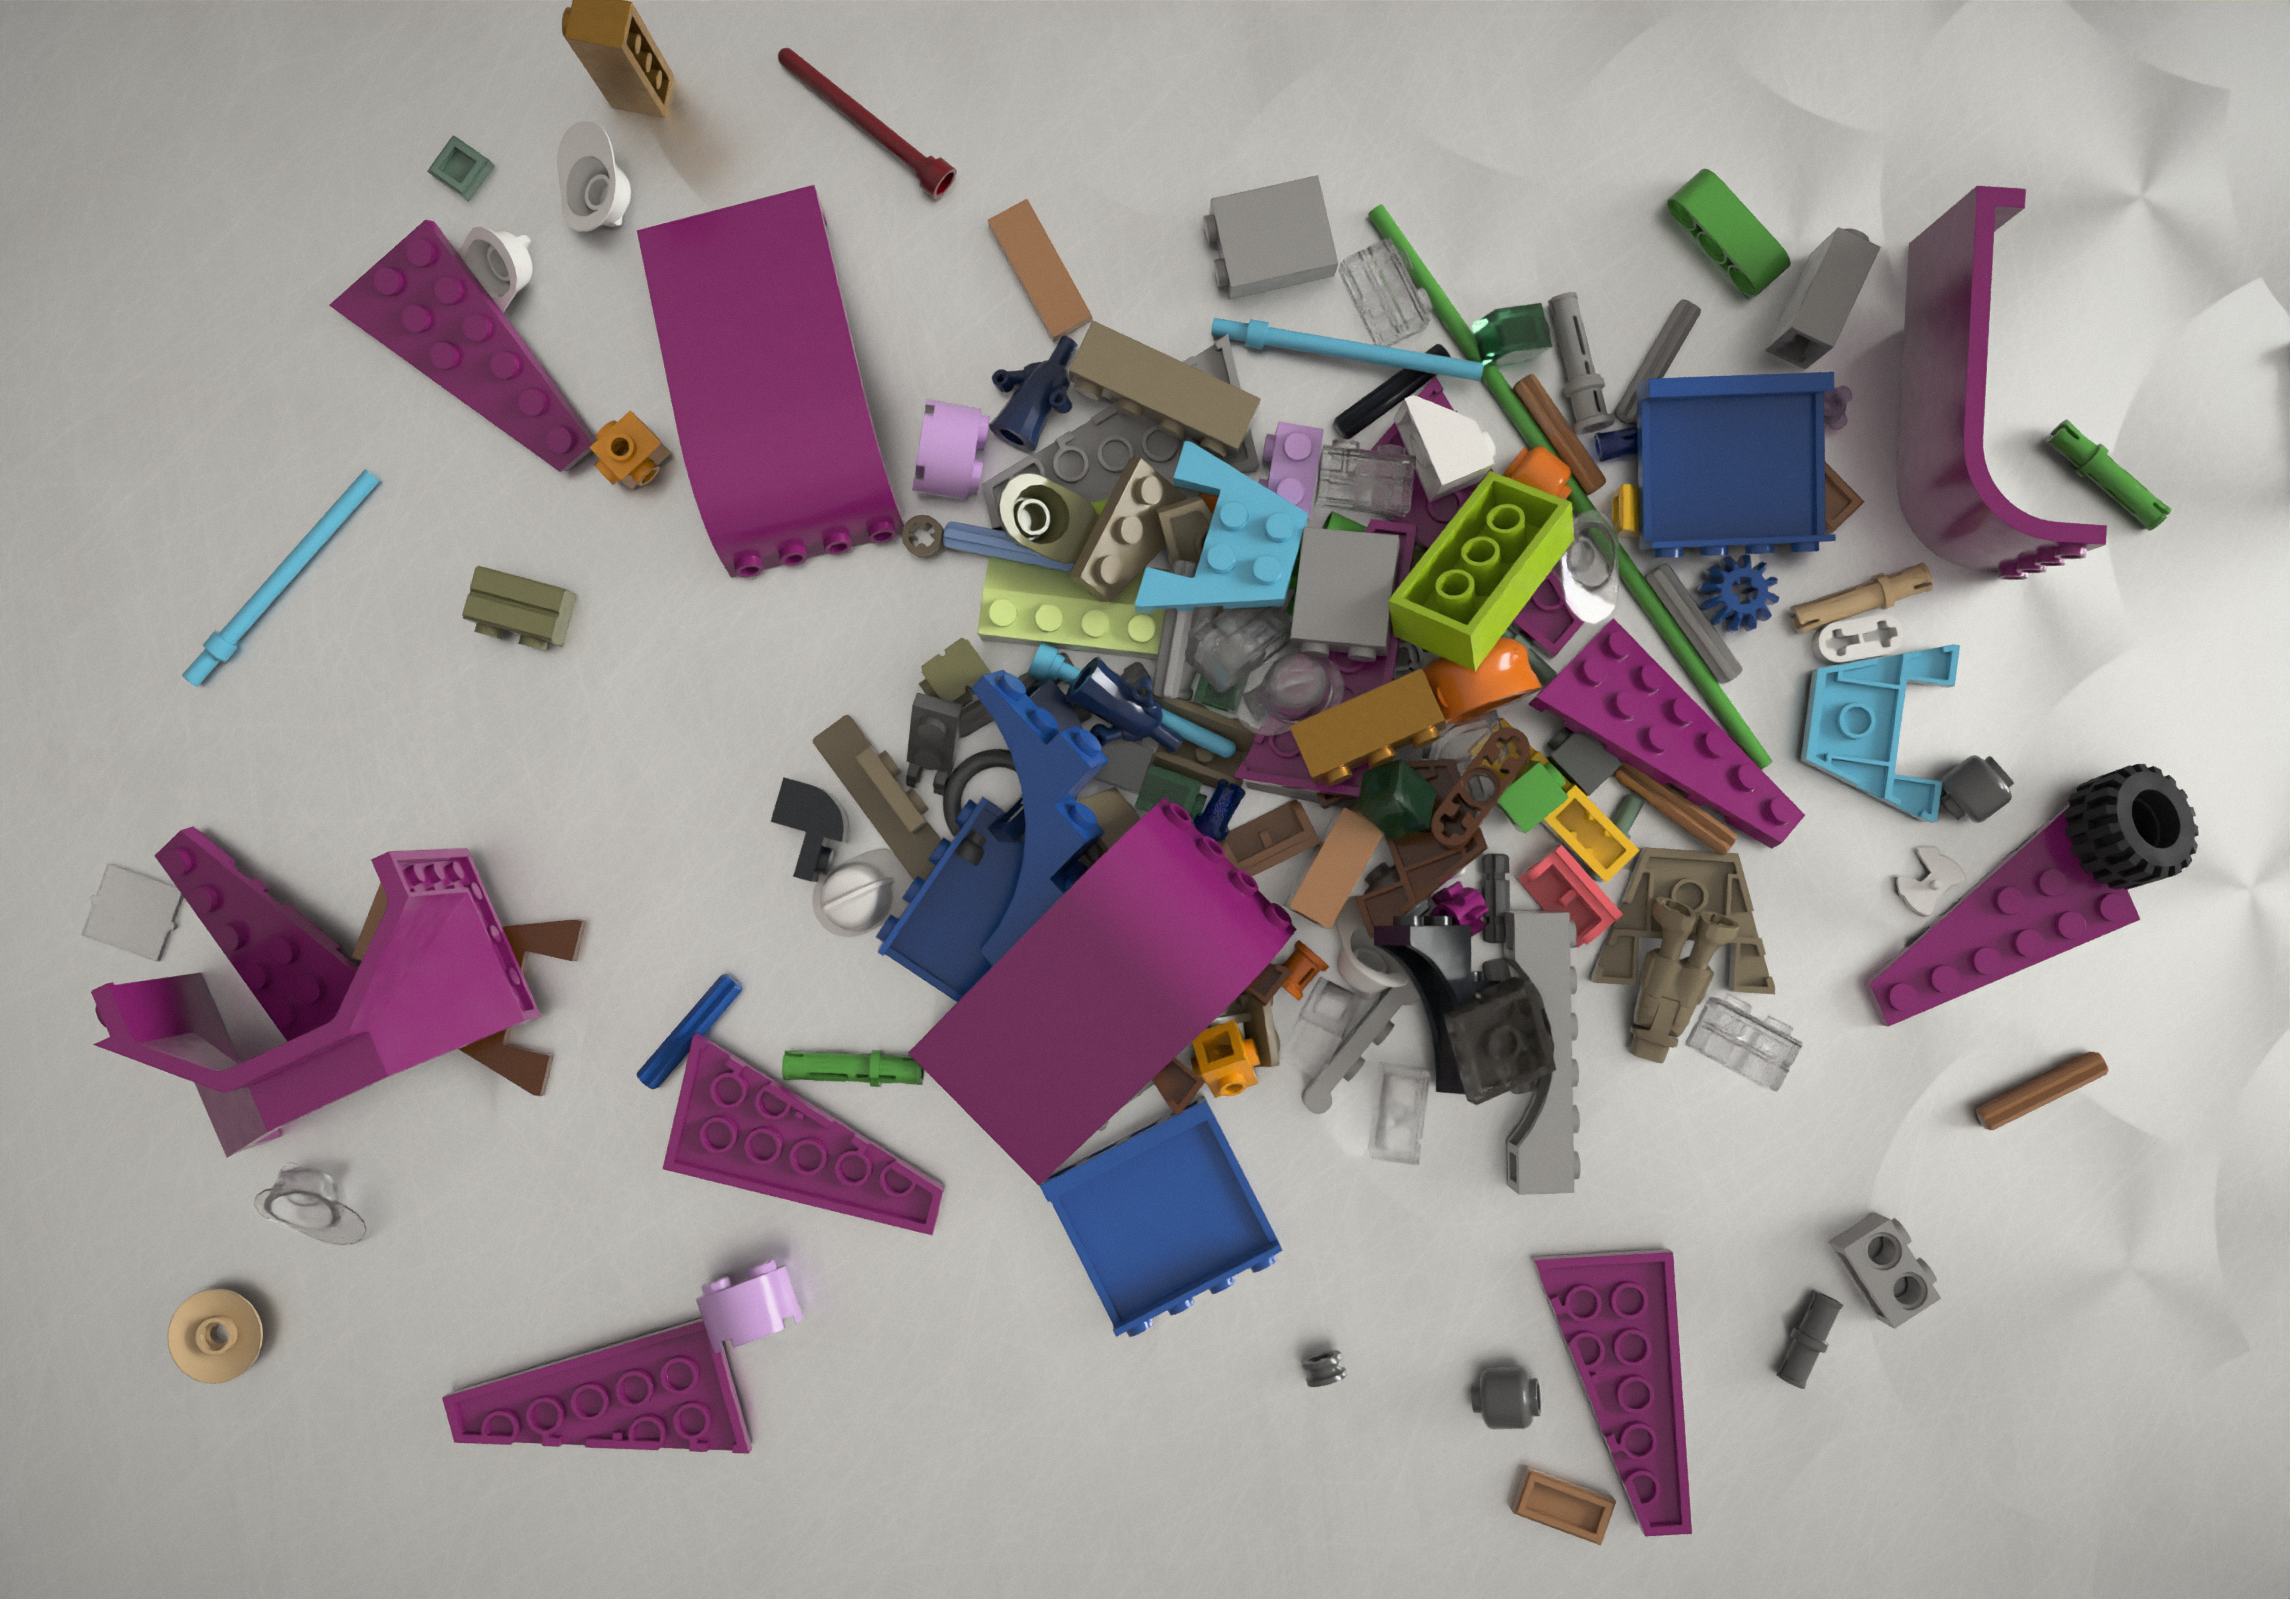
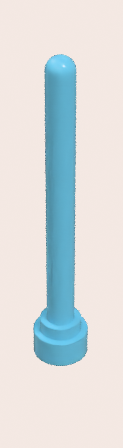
(1050, 664)

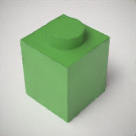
(1532, 795)

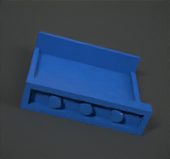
(1732, 463)
(957, 907)
(1162, 1217)

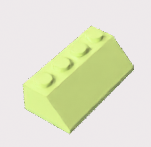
(1045, 605)

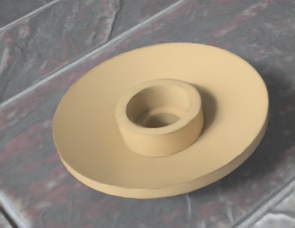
(195, 1340)

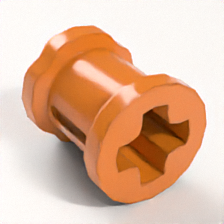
(1304, 968)

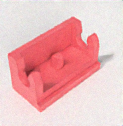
(1563, 885)

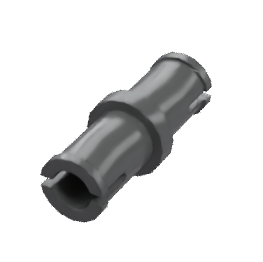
(1809, 1340)

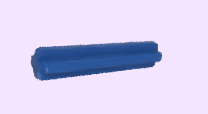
(698, 1020)

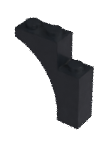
(1440, 967)

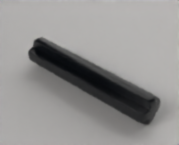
(1384, 398)

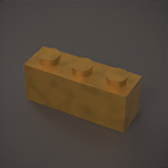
(1369, 728)

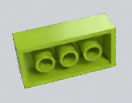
(1482, 570)

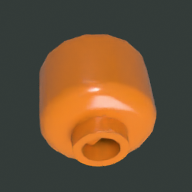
(1540, 470)

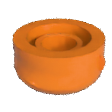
(1498, 681)

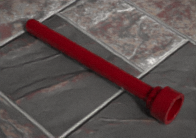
(933, 173)

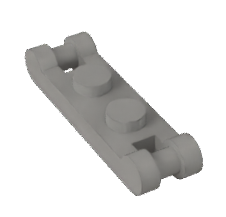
(1347, 1059)

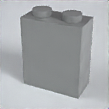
(1271, 237)
(1823, 297)
(1345, 593)

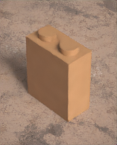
(1334, 867)

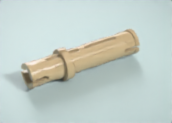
(1878, 592)

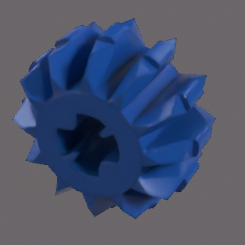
(1750, 583)

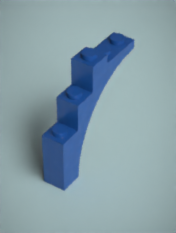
(1051, 773)

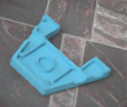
(1246, 549)
(1858, 720)

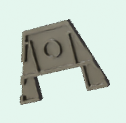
(1704, 884)

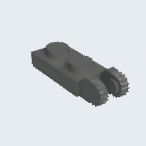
(933, 740)

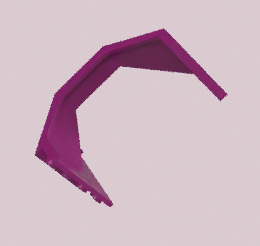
(424, 988)

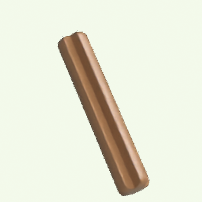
(1559, 433)
(1678, 809)
(2042, 1090)

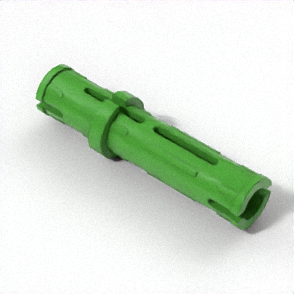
(2106, 473)
(843, 1067)

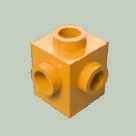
(628, 451)
(1225, 1059)

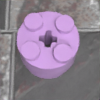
(949, 450)
(748, 1307)

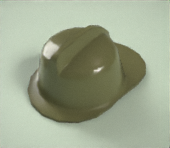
(1046, 517)

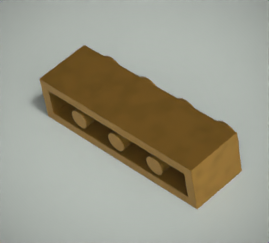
(619, 54)

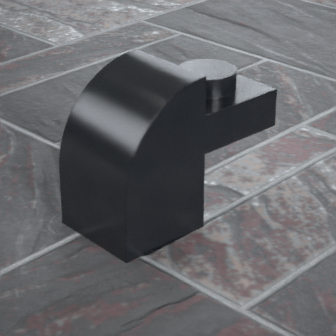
(818, 815)

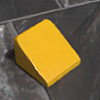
(1625, 510)

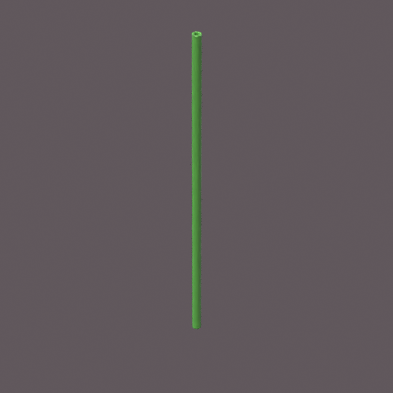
(1580, 501)

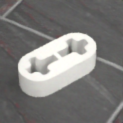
(1855, 629)

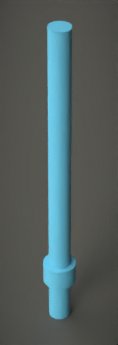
(1259, 334)
(223, 644)

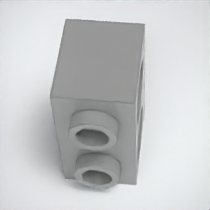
(1878, 1275)

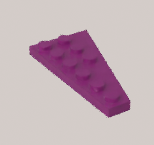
(1626, 1349)

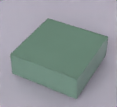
(460, 168)

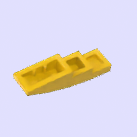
(1582, 825)

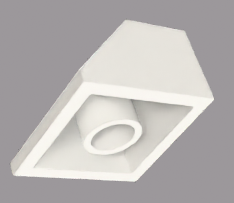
(1446, 446)

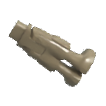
(1675, 985)

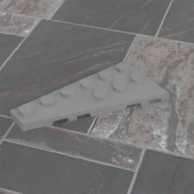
(1098, 451)

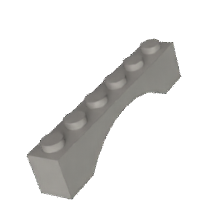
(1542, 1146)

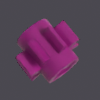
(1461, 903)

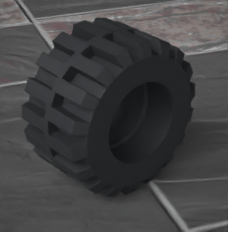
(2131, 827)

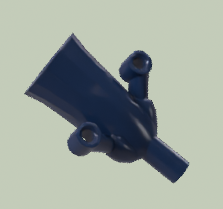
(1040, 391)
(1118, 703)

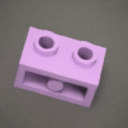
(1293, 463)

